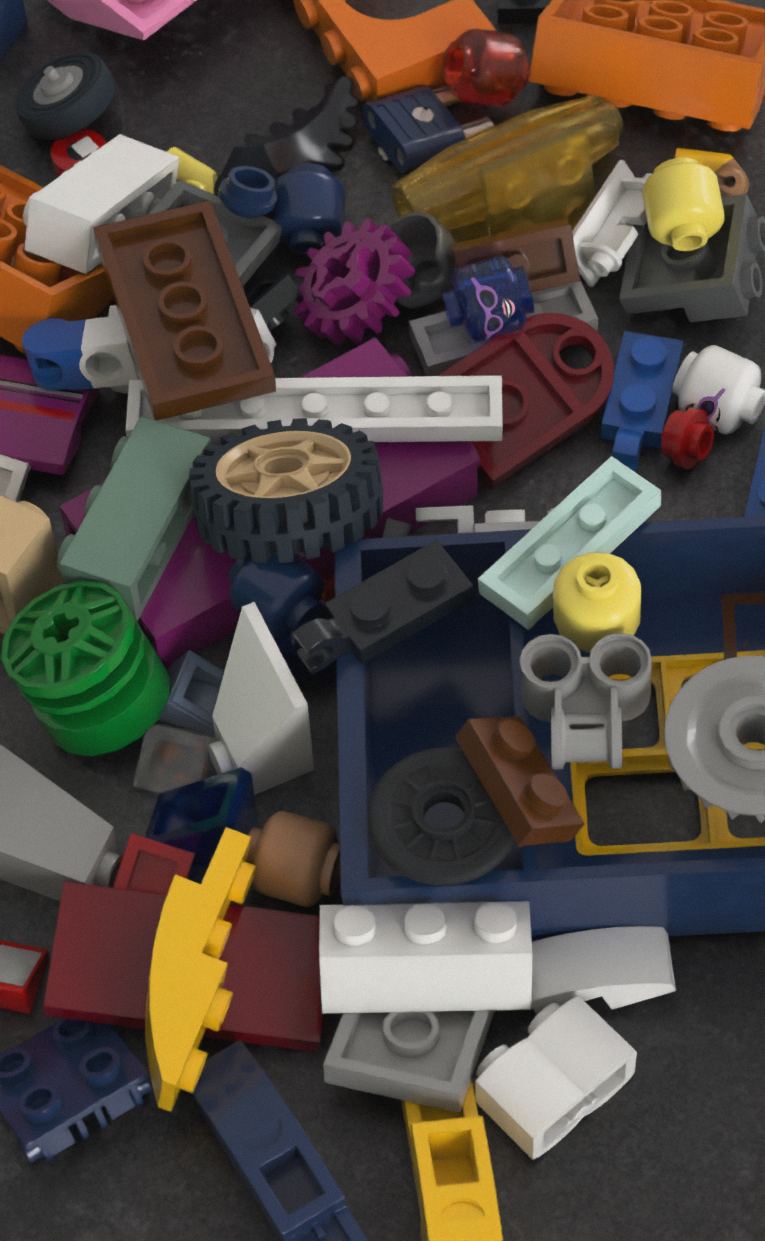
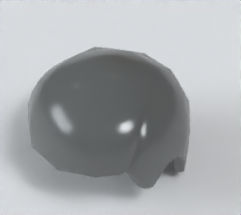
(430, 257)

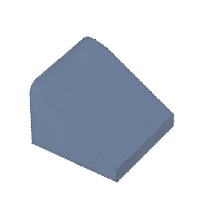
(192, 693)

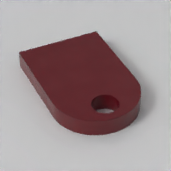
(539, 392)

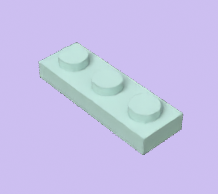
(588, 520)

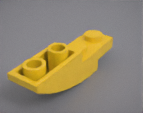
(186, 970)
(452, 1172)

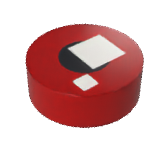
(74, 148)

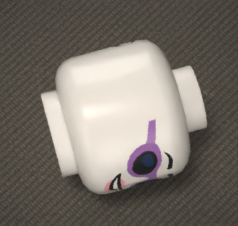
(721, 386)

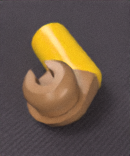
(730, 175)

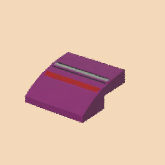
(40, 423)

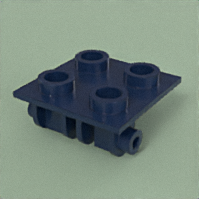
(63, 1078)

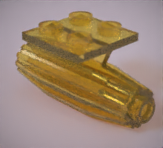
(517, 171)

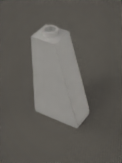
(50, 834)

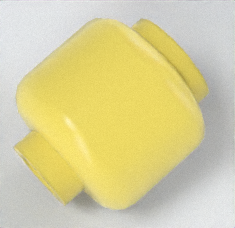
(683, 204)
(596, 599)

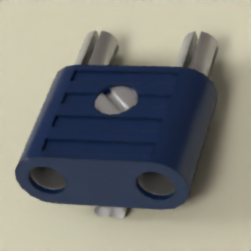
(416, 125)

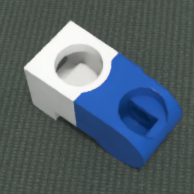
(79, 353)

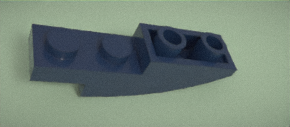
(271, 1150)

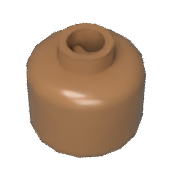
(295, 859)

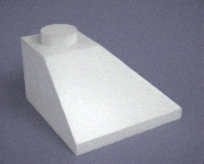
(260, 710)

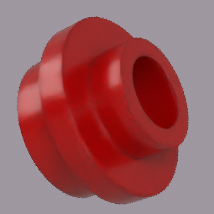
(687, 437)

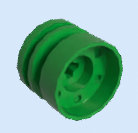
(86, 668)

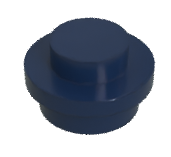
(248, 192)

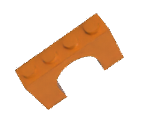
(389, 54)

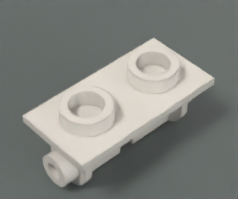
(607, 225)

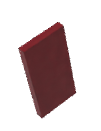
(106, 957)

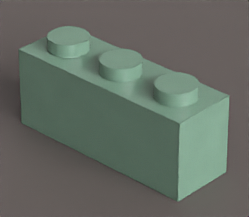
(136, 513)

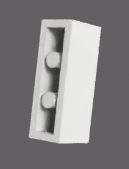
(98, 191)
(425, 957)

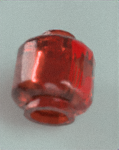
(486, 67)

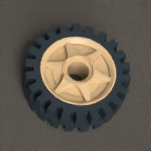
(286, 490)

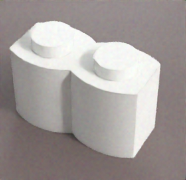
(554, 1075)

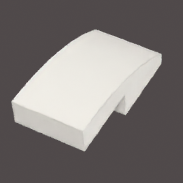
(606, 962)

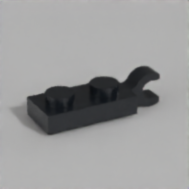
(386, 608)

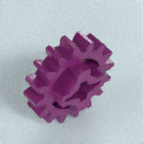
(353, 282)

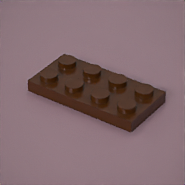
(184, 310)

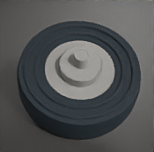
(65, 95)

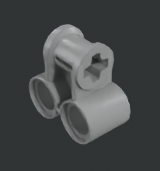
(586, 704)

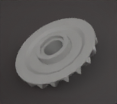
(707, 733)

